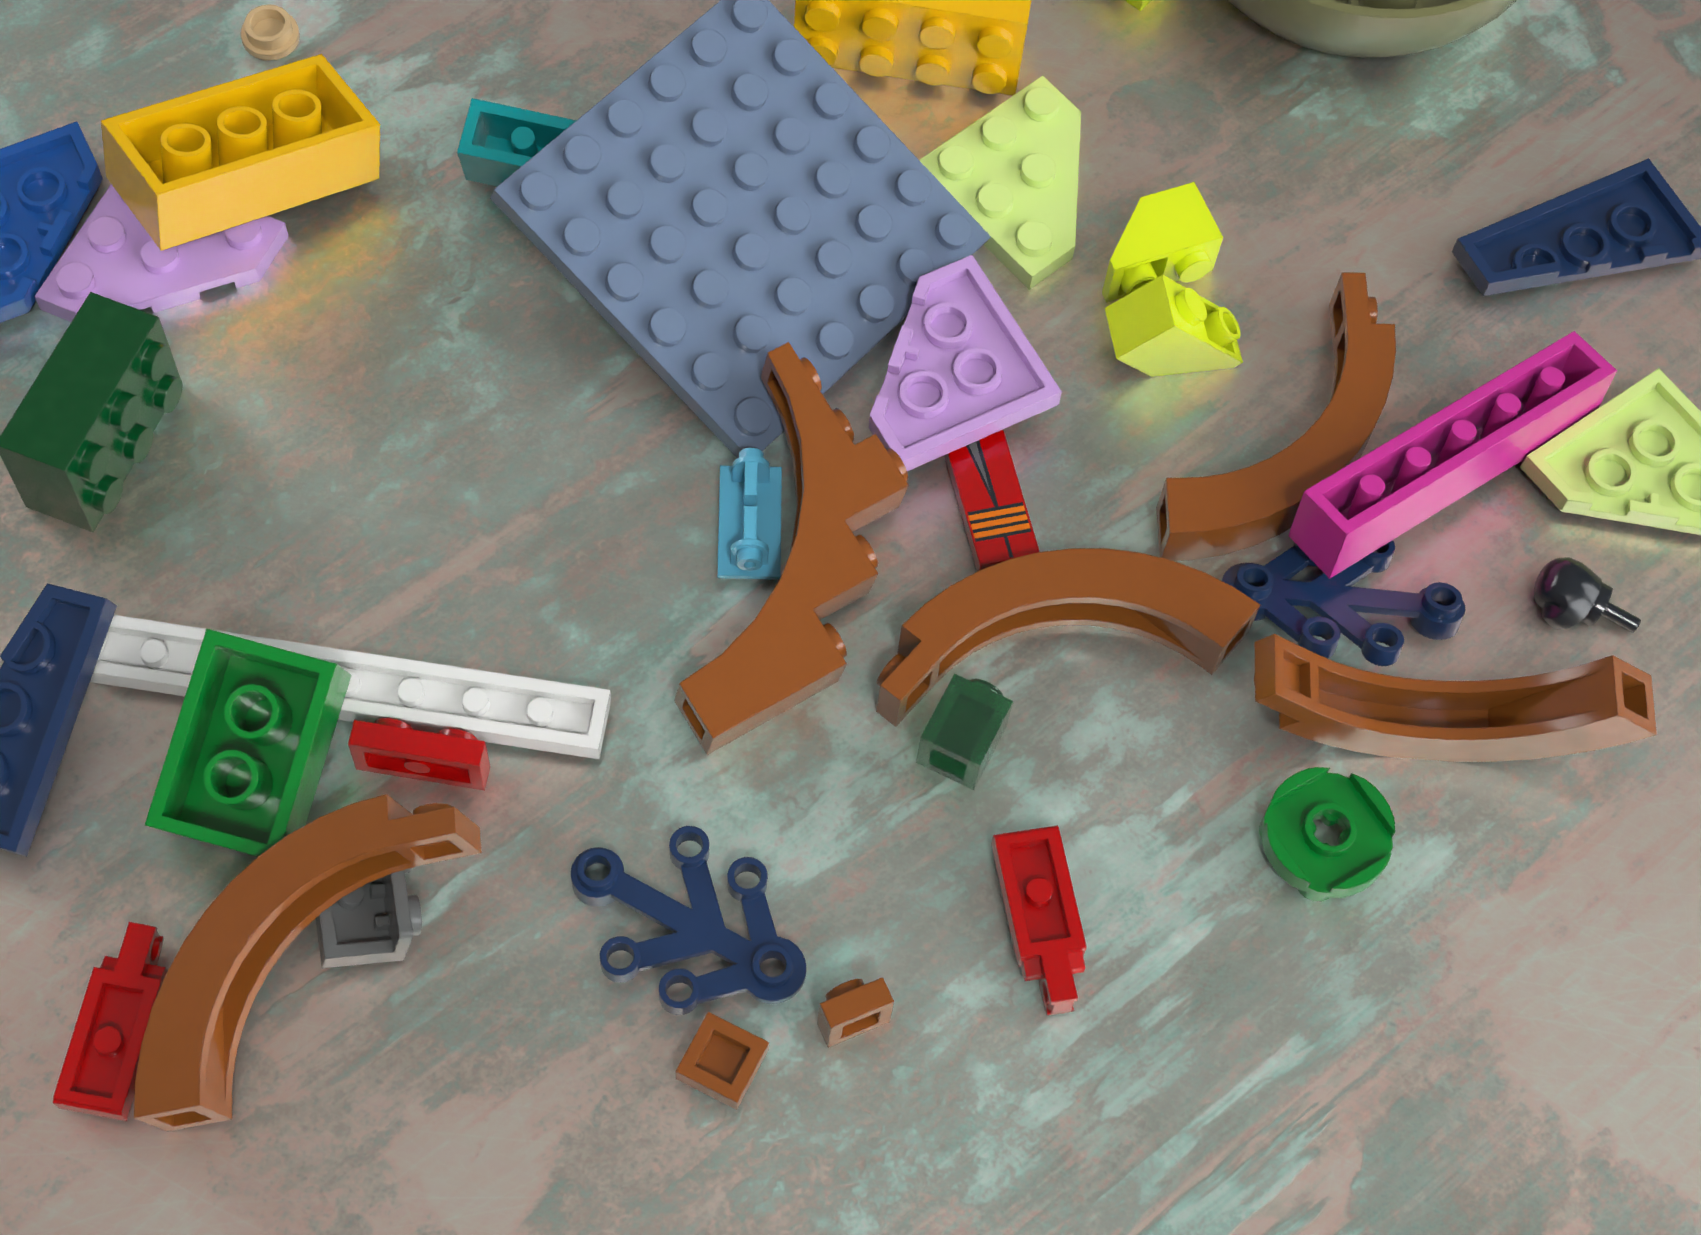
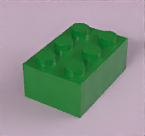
(248, 744)

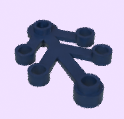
(1433, 611)
(695, 929)

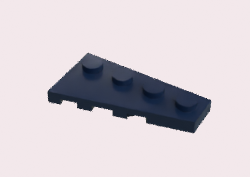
(1591, 232)
(40, 698)

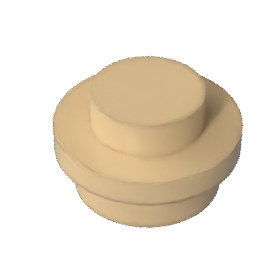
(269, 33)

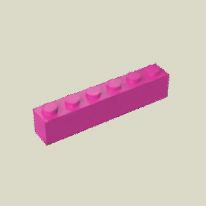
(1449, 454)

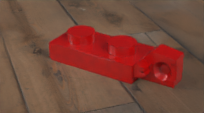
(1042, 912)
(110, 1028)

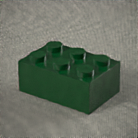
(91, 412)

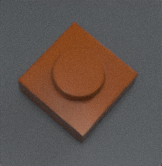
(854, 1009)
(722, 1060)

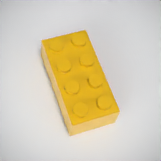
(921, 40)
(240, 150)

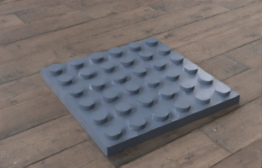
(737, 210)

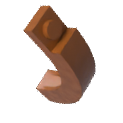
(1260, 501)
(1060, 588)
(1454, 720)
(224, 960)

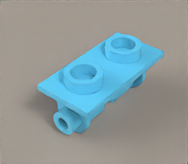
(750, 518)

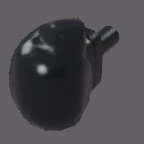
(1574, 593)

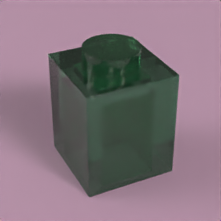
(964, 730)

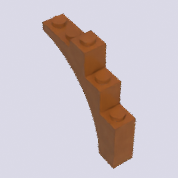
(837, 490)

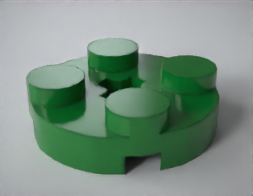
(1315, 866)

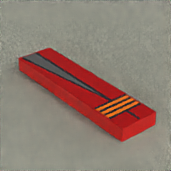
(991, 501)

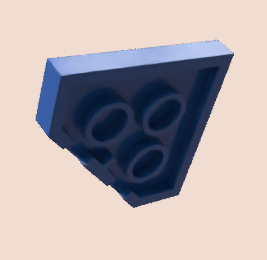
(42, 199)

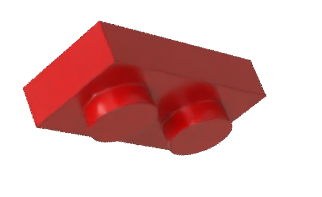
(400, 751)

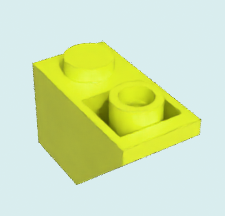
(1165, 236)
(1172, 330)

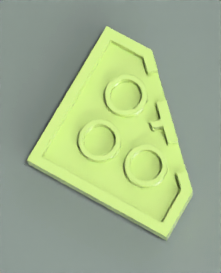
(1019, 178)
(1628, 460)

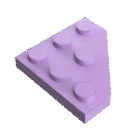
(123, 263)
(957, 369)

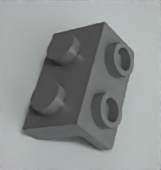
(370, 924)

